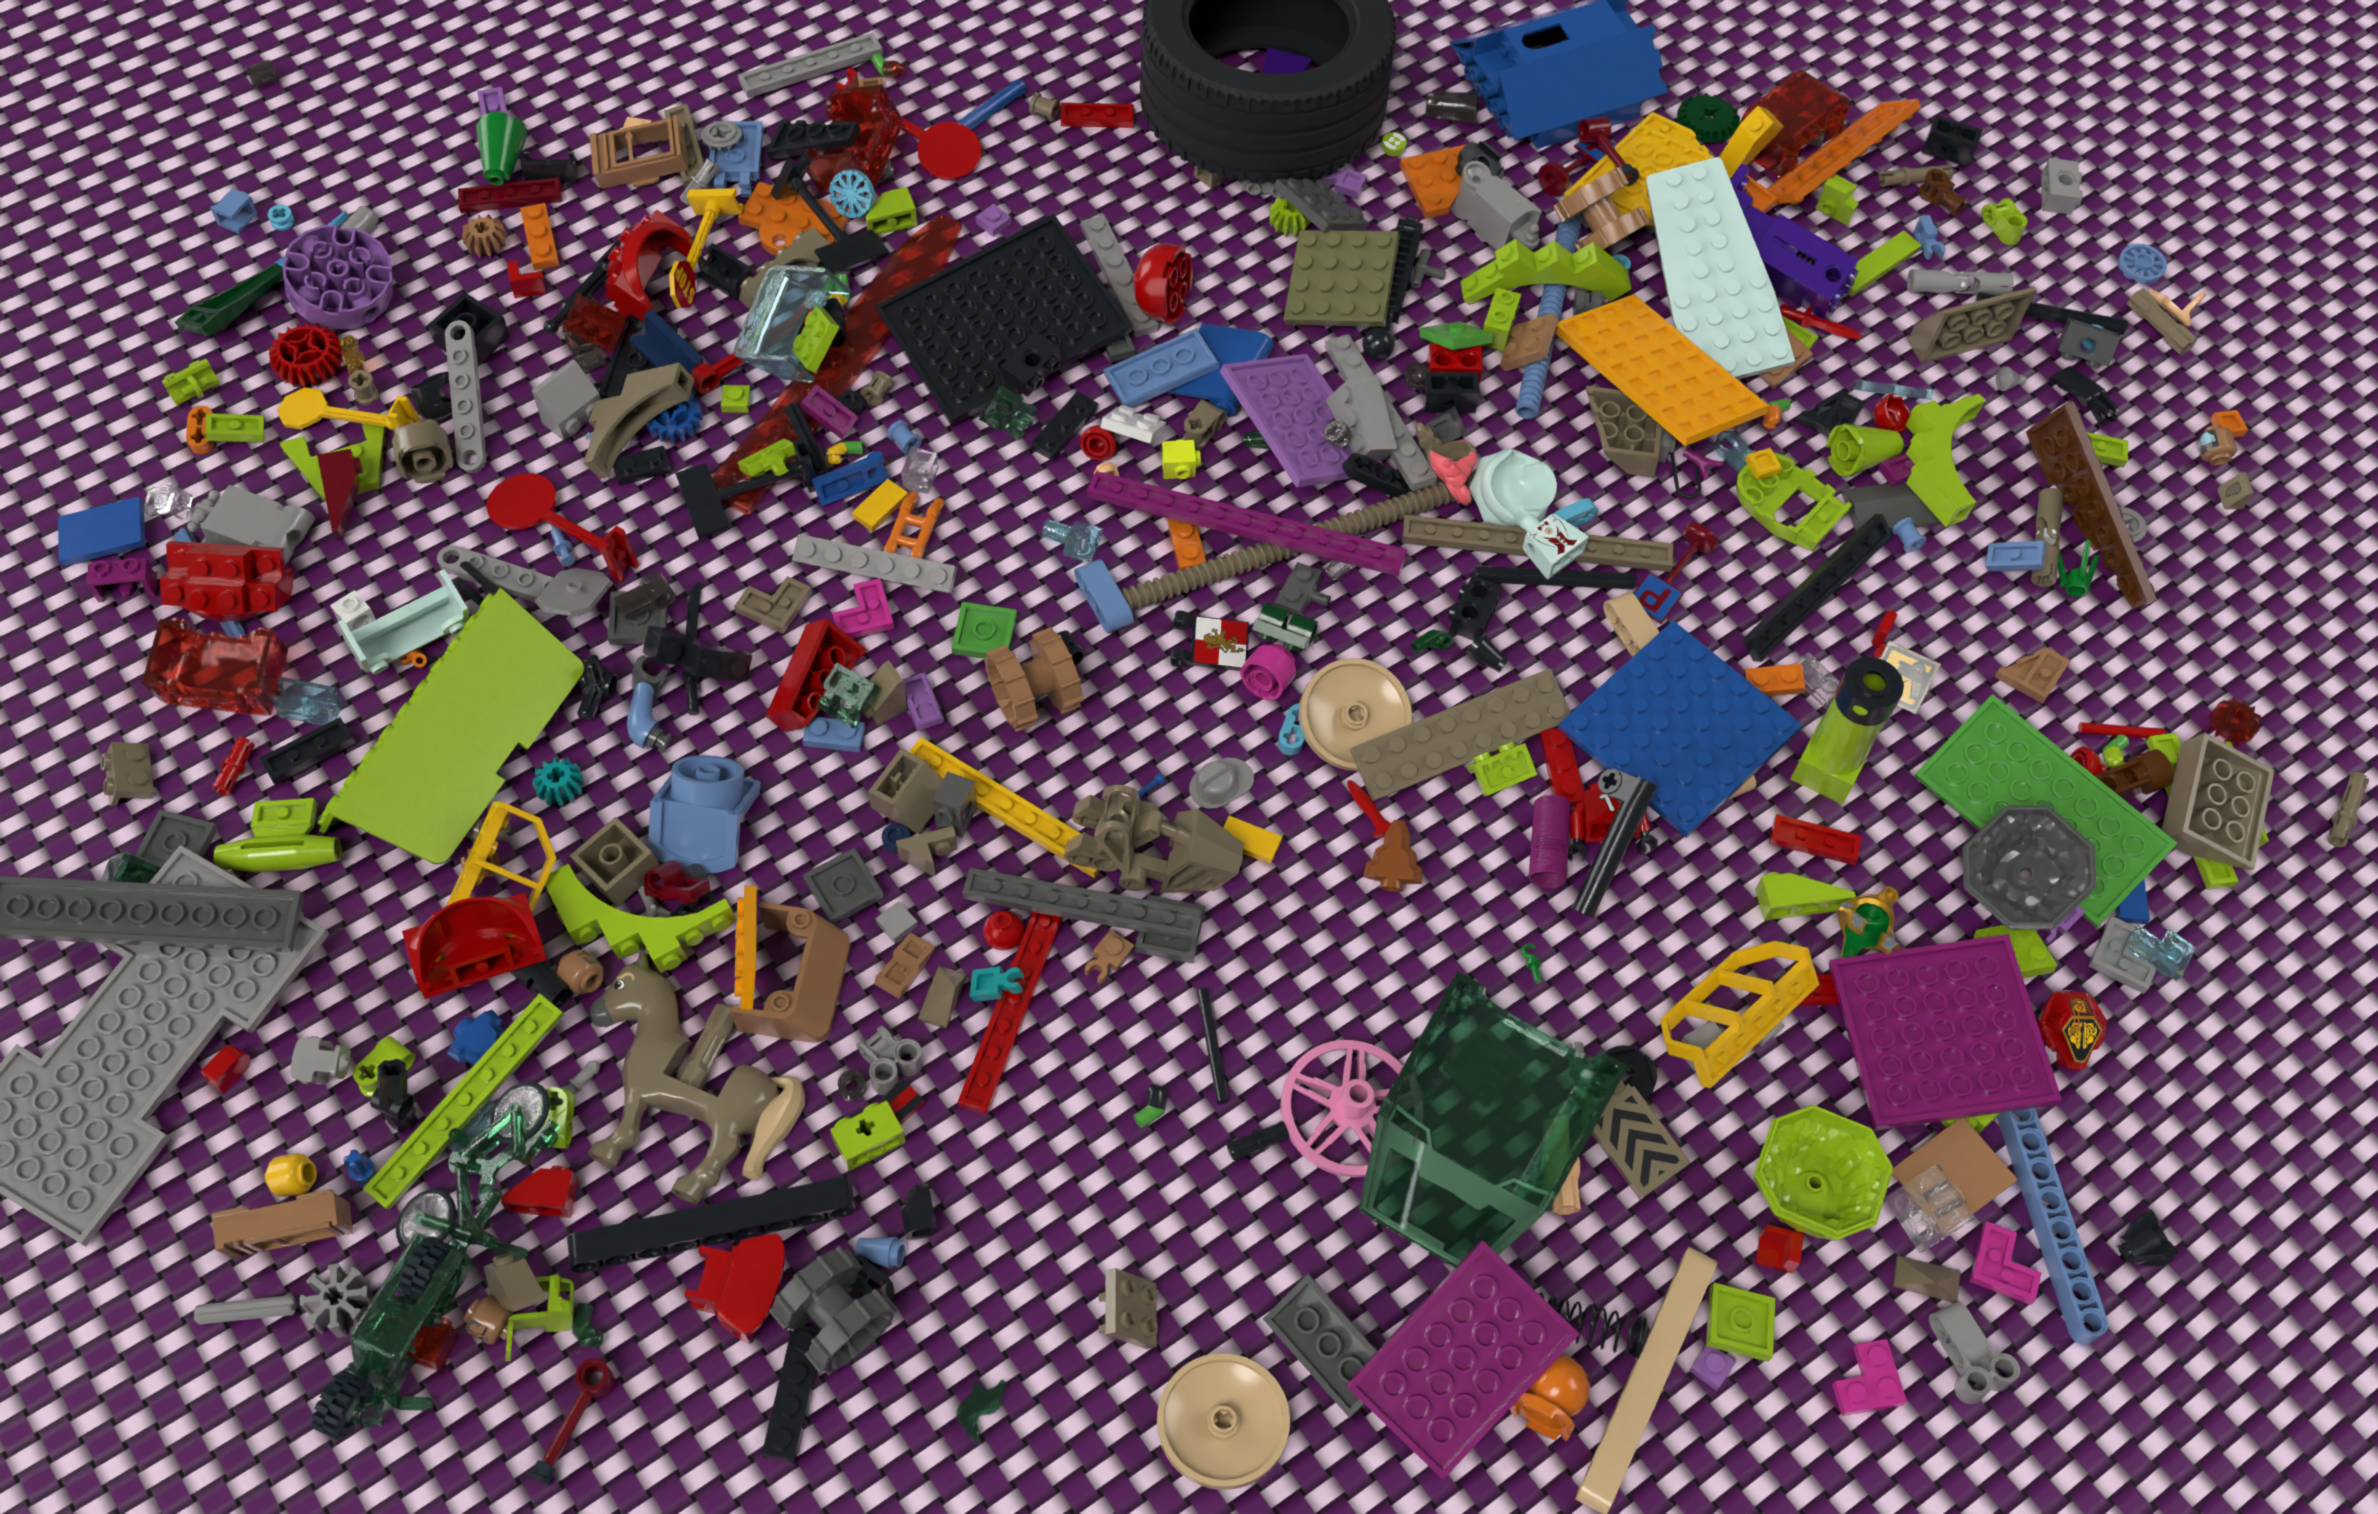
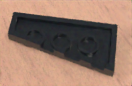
(796, 138)

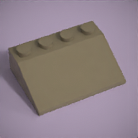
(1970, 326)
(2218, 802)

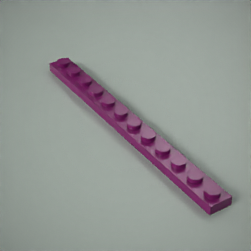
(1247, 523)

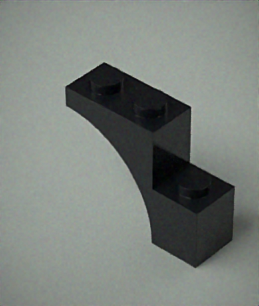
(697, 657)

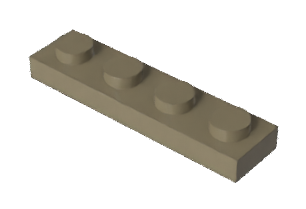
(693, 149)

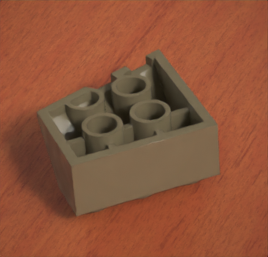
(1625, 431)

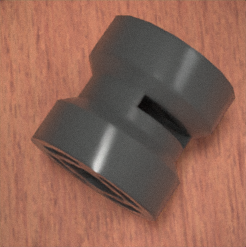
(1586, 301)

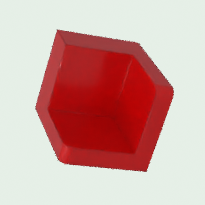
(525, 284)
(1779, 1248)

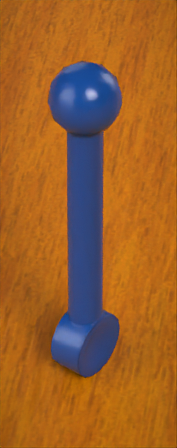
(1158, 779)

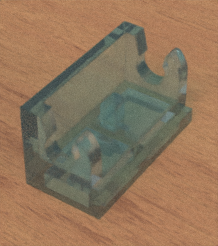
(307, 701)

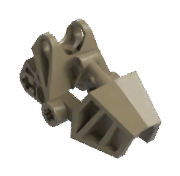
(1201, 855)

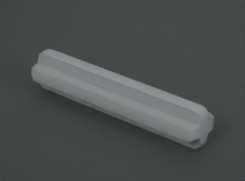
(245, 1309)

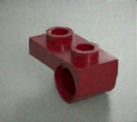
(669, 883)

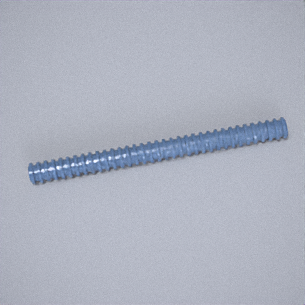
(1551, 302)

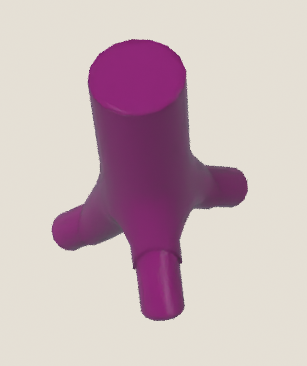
(1701, 461)

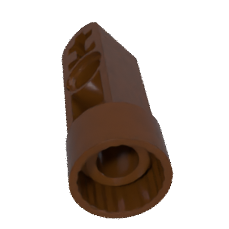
(2140, 775)

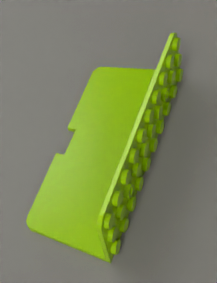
(444, 747)

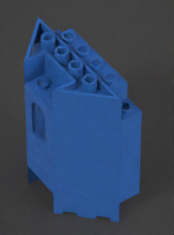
(1548, 90)

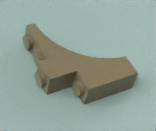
(621, 416)

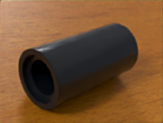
(544, 980)

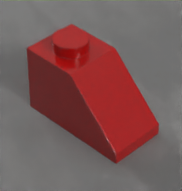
(543, 1193)

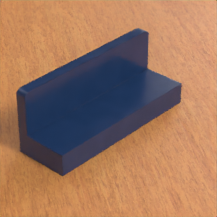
(664, 345)

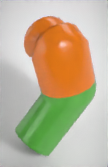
(1774, 411)

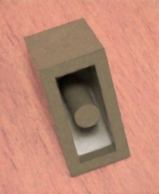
(891, 697)
(512, 1282)

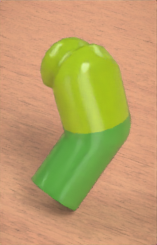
(2113, 753)

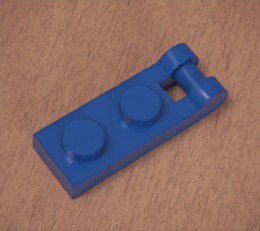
(850, 479)

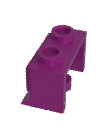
(122, 572)

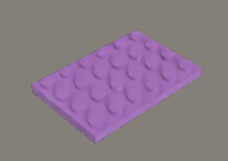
(1291, 413)

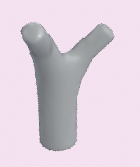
(652, 905)

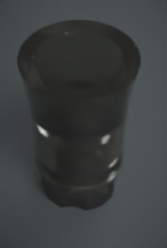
(1453, 106)

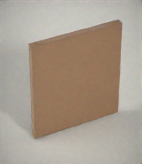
(1964, 1160)

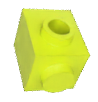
(1179, 459)

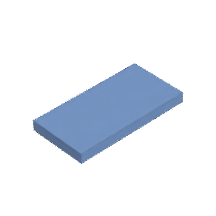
(1161, 368)

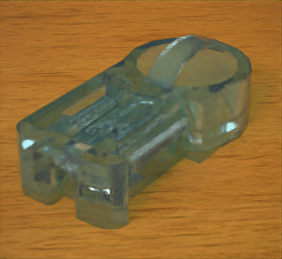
(1733, 457)

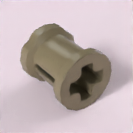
(1044, 106)
(362, 383)
(877, 388)

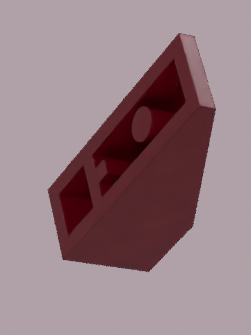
(341, 484)

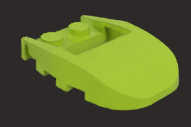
(1766, 496)

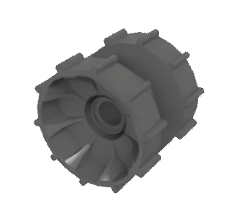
(822, 1297)

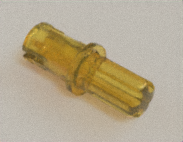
(352, 356)

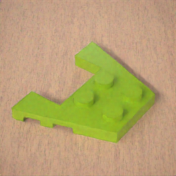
(369, 453)

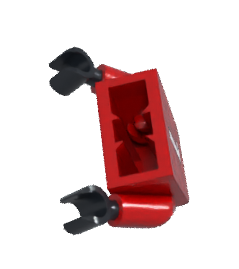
(1593, 817)

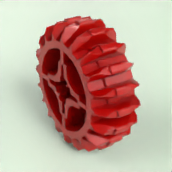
(303, 347)

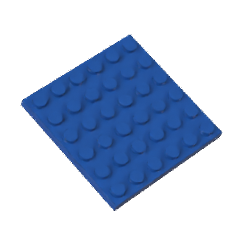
(1682, 725)

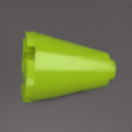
(1861, 448)

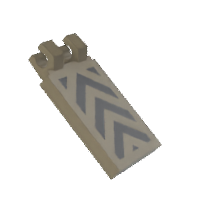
(1637, 1142)

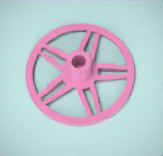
(1350, 1103)

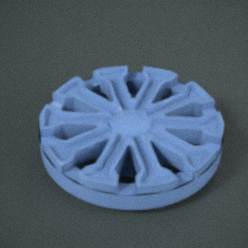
(2142, 263)

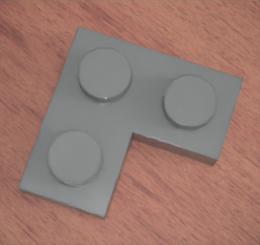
(2116, 960)

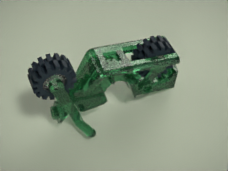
(428, 1278)

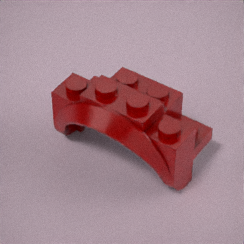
(635, 262)
(218, 583)
(473, 943)

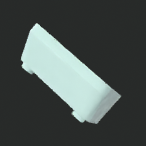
(407, 627)

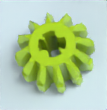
(1287, 217)

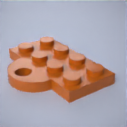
(785, 218)

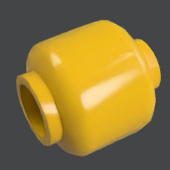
(290, 1175)

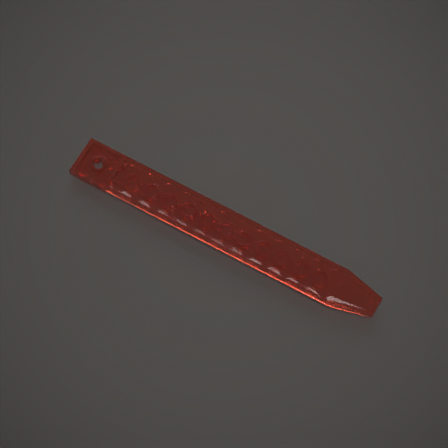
(914, 261)

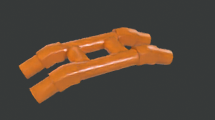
(905, 517)

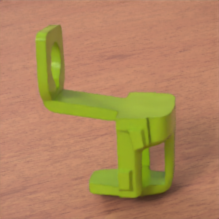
(558, 1314)

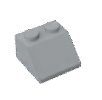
(566, 400)

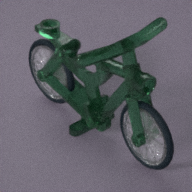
(513, 1121)

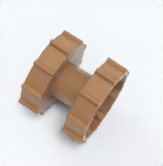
(1601, 212)
(1048, 673)

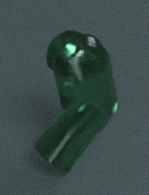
(583, 1329)

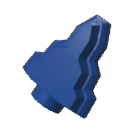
(475, 1037)

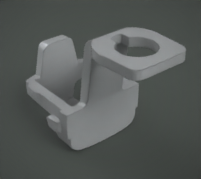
(310, 1059)

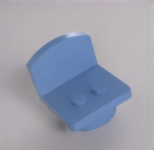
(700, 813)

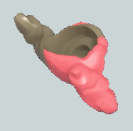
(1450, 461)

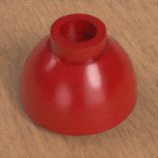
(1098, 443)
(2089, 760)
(1003, 930)

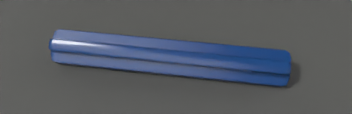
(993, 104)

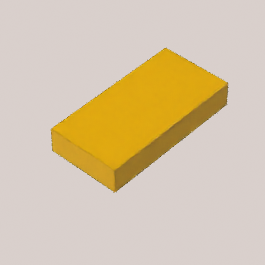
(879, 505)
(1256, 841)

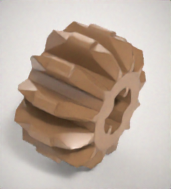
(484, 235)

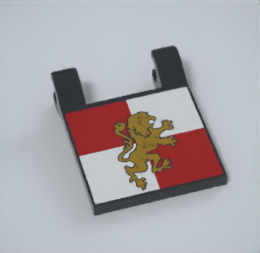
(1214, 642)

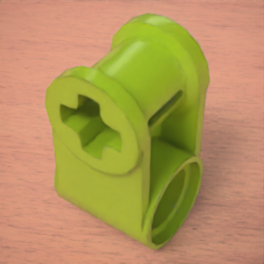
(2007, 221)
(386, 1049)
(562, 1115)

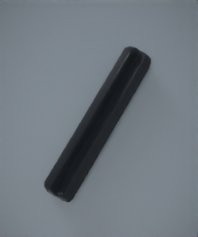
(804, 431)

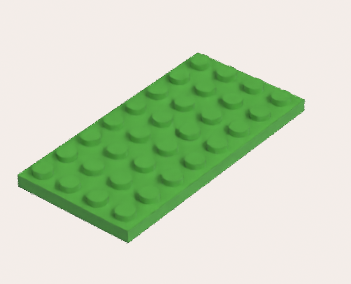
(2007, 762)

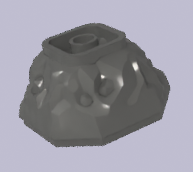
(2035, 842)

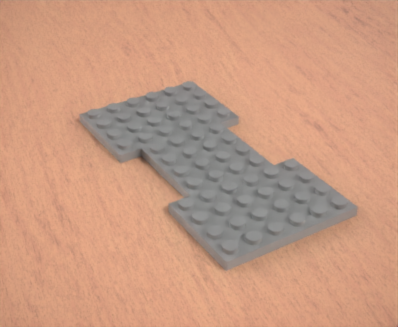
(80, 1113)

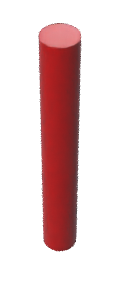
(2115, 730)

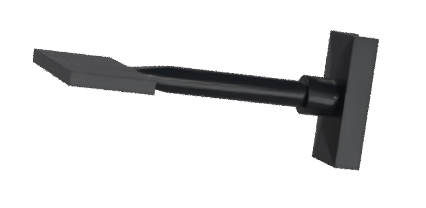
(847, 251)
(705, 500)

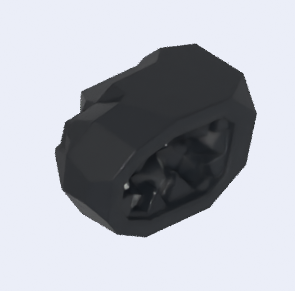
(919, 1213)

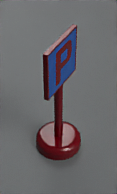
(1554, 177)
(1658, 595)

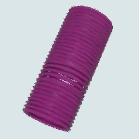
(1550, 841)

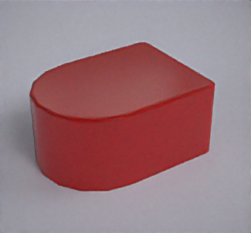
(226, 1068)

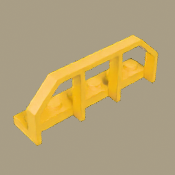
(485, 847)
(1755, 1023)

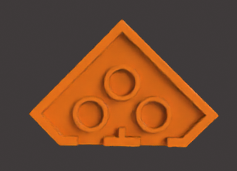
(1433, 180)

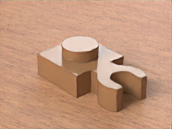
(1109, 953)

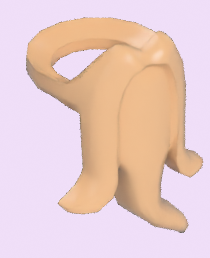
(2182, 316)

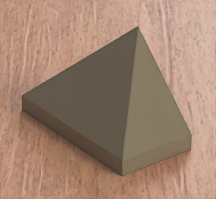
(942, 997)
(1926, 1279)

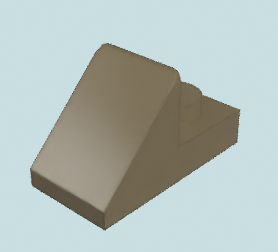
(920, 848)

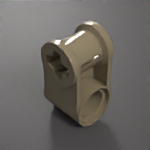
(1203, 423)

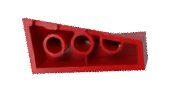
(811, 663)

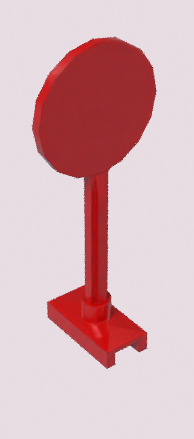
(944, 149)
(531, 498)

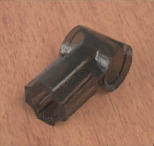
(651, 593)

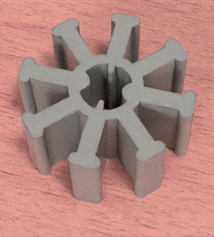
(321, 1308)

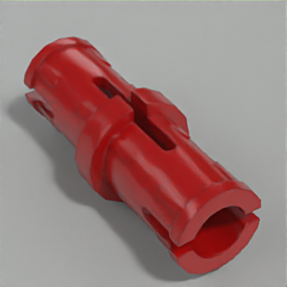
(233, 766)

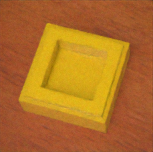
(1763, 463)

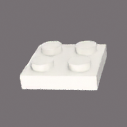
(1132, 424)

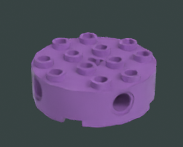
(338, 277)

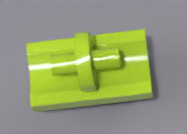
(190, 381)

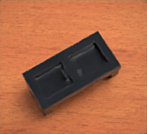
(544, 169)
(723, 271)

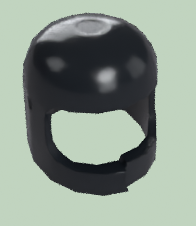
(428, 399)

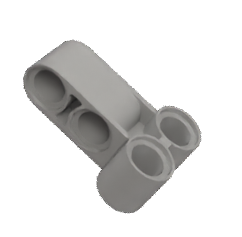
(1971, 1354)

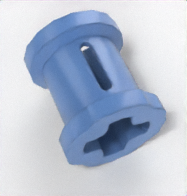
(903, 436)
(1909, 534)

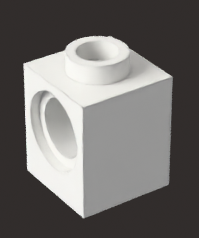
(353, 611)

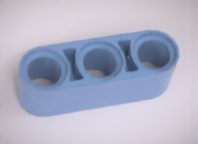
(1104, 596)

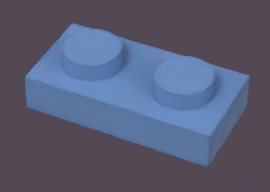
(2016, 556)
(833, 735)

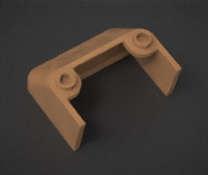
(811, 1007)

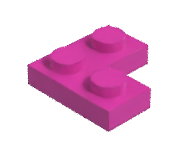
(870, 616)
(1996, 1271)
(1878, 1386)

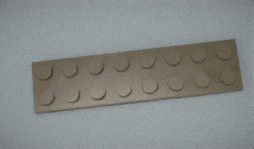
(1459, 734)

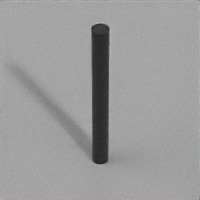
(1212, 1046)

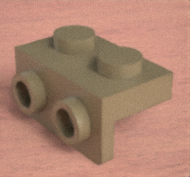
(127, 772)

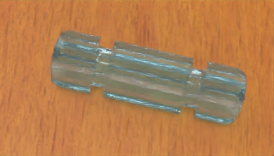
(476, 1124)

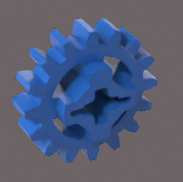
(676, 421)

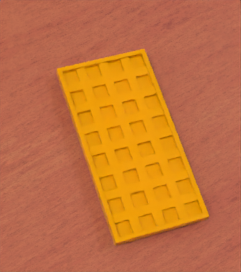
(1660, 369)

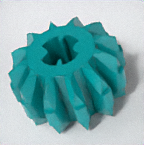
(558, 782)

